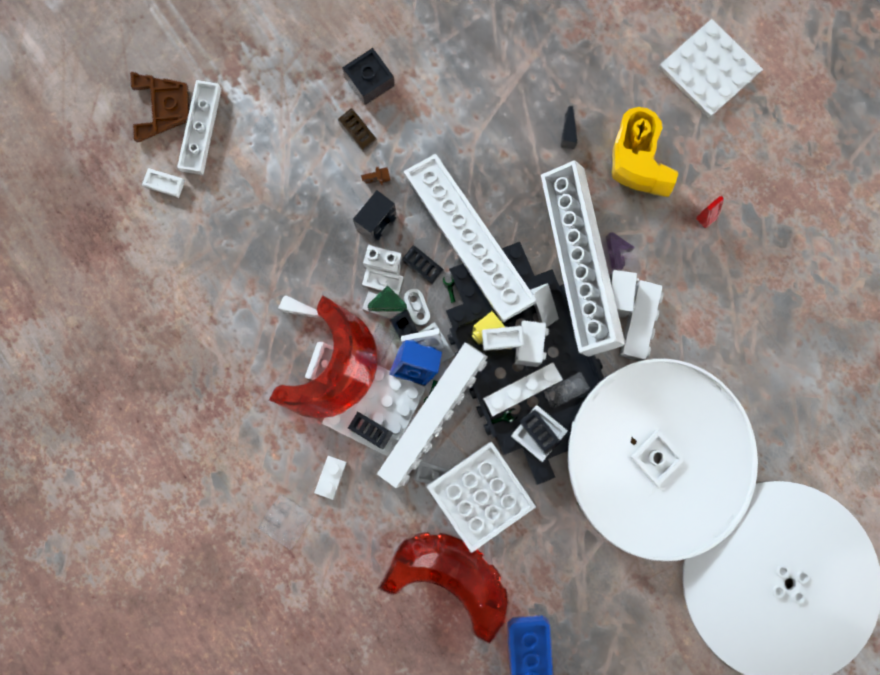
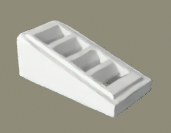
(292, 306)

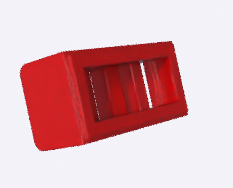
(711, 212)

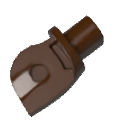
(381, 175)

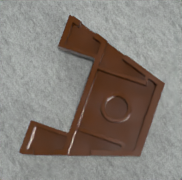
(168, 103)

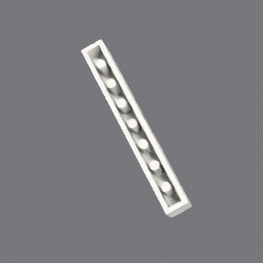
(432, 415)

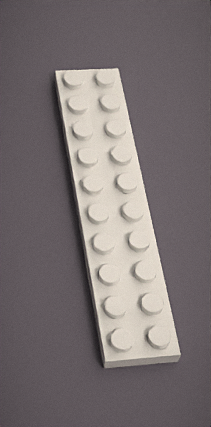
(470, 238)

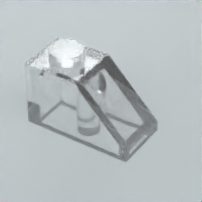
(566, 390)

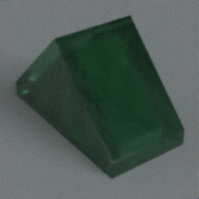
(387, 301)

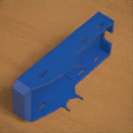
(529, 646)

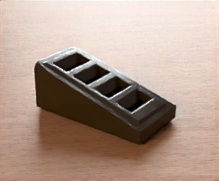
(349, 115)

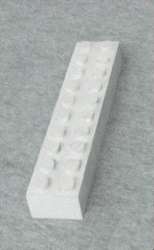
(582, 260)

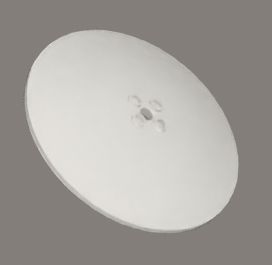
(704, 461)
(741, 595)

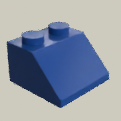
(416, 363)

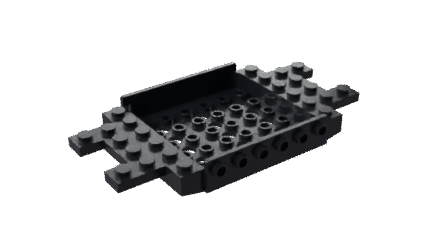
(561, 336)

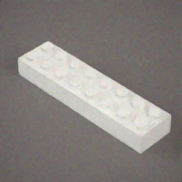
(199, 127)

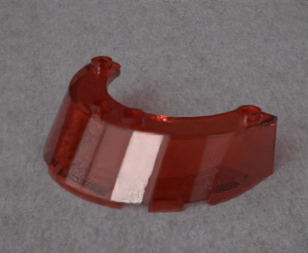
(345, 377)
(451, 565)

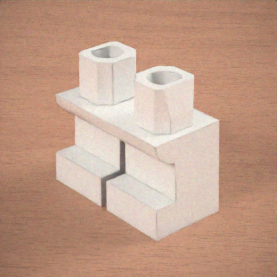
(383, 260)

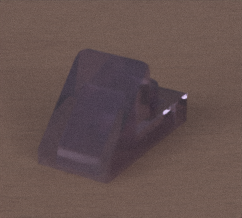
(616, 247)

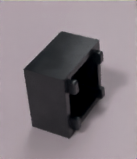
(368, 76)
(375, 216)

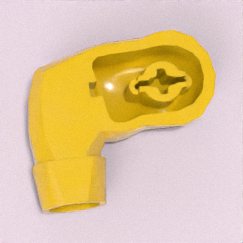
(635, 153)

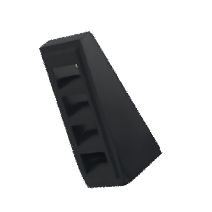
(569, 133)
(414, 250)
(383, 439)
(553, 444)

